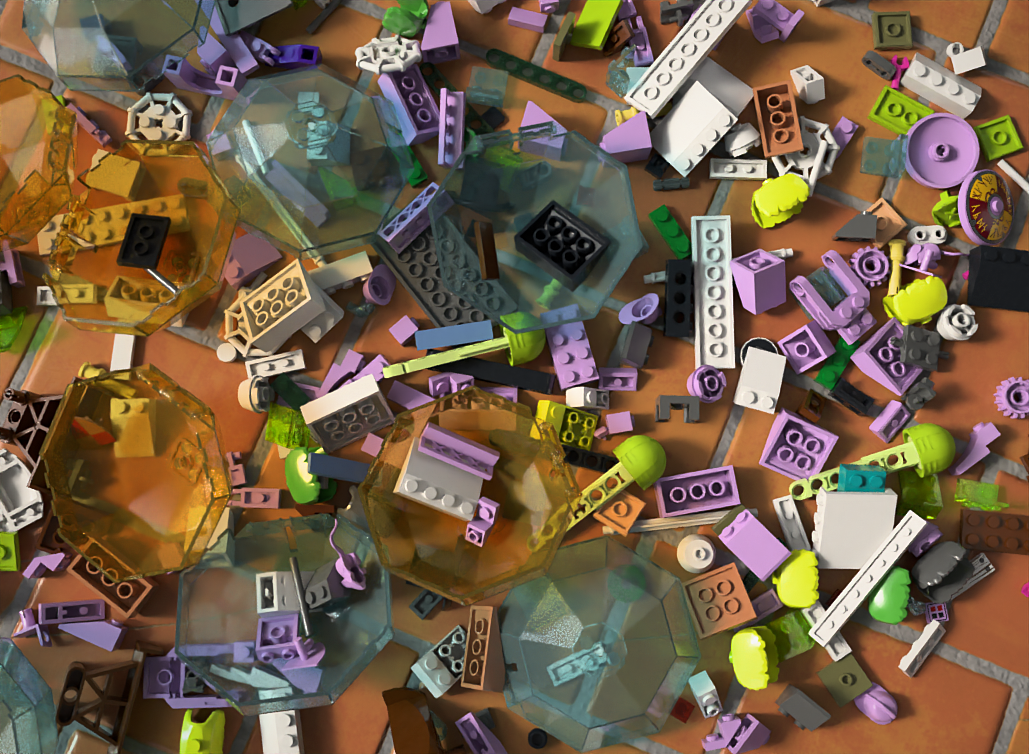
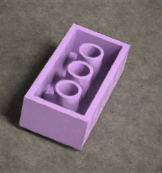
(571, 355)
(696, 491)

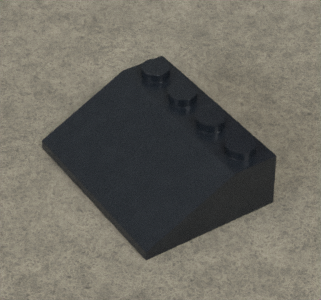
(561, 245)
(998, 278)

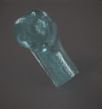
(362, 310)
(916, 607)

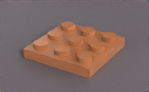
(718, 601)

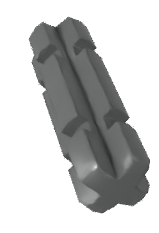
(672, 183)

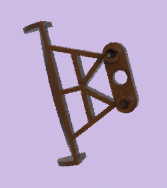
(20, 432)
(74, 680)
(412, 723)

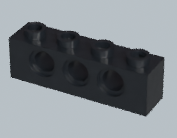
(671, 307)

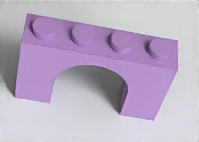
(224, 85)
(403, 396)

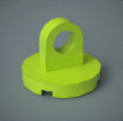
(946, 210)

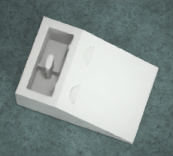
(278, 594)
(443, 663)

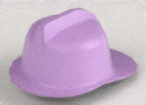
(380, 285)
(641, 310)
(877, 704)

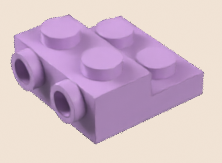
(277, 637)

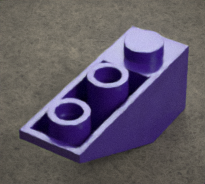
(296, 56)

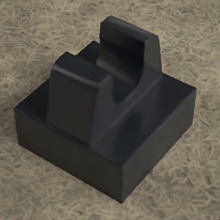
(657, 166)

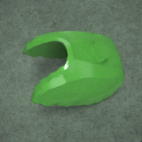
(407, 19)
(302, 485)
(890, 597)

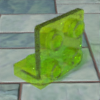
(287, 427)
(978, 494)
(919, 495)
(791, 634)

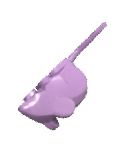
(916, 253)
(349, 566)

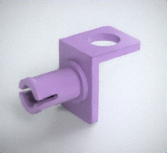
(31, 627)

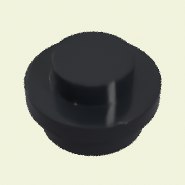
(537, 738)

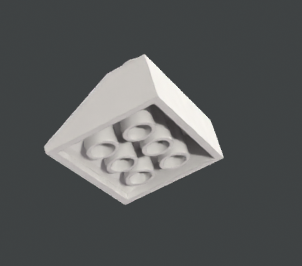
(721, 84)
(691, 129)
(281, 306)
(348, 414)
(439, 484)

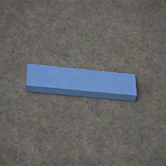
(453, 335)
(336, 467)

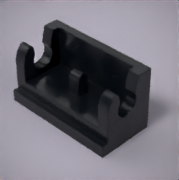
(851, 397)

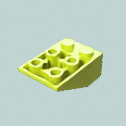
(571, 425)

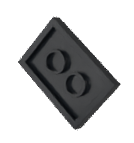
(144, 241)

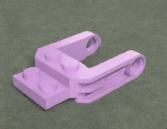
(850, 315)
(165, 679)

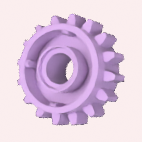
(878, 262)
(1006, 401)

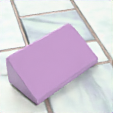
(527, 19)
(617, 379)
(890, 420)

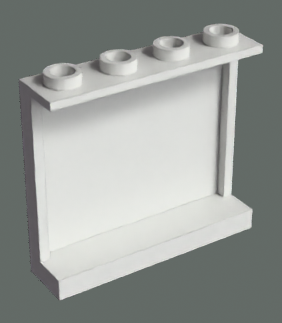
(851, 526)

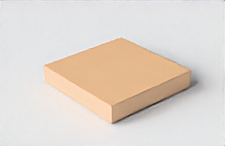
(888, 222)
(620, 512)

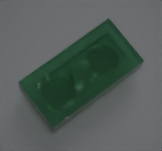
(290, 391)

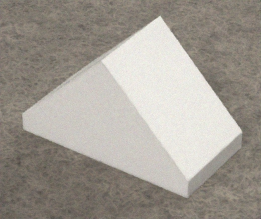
(969, 60)

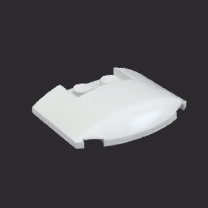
(17, 502)

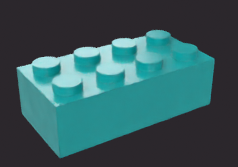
(861, 478)

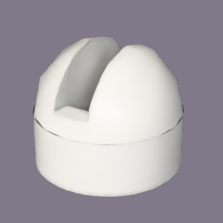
(958, 49)

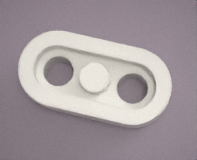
(928, 235)

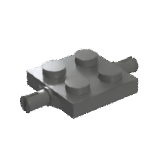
(919, 348)

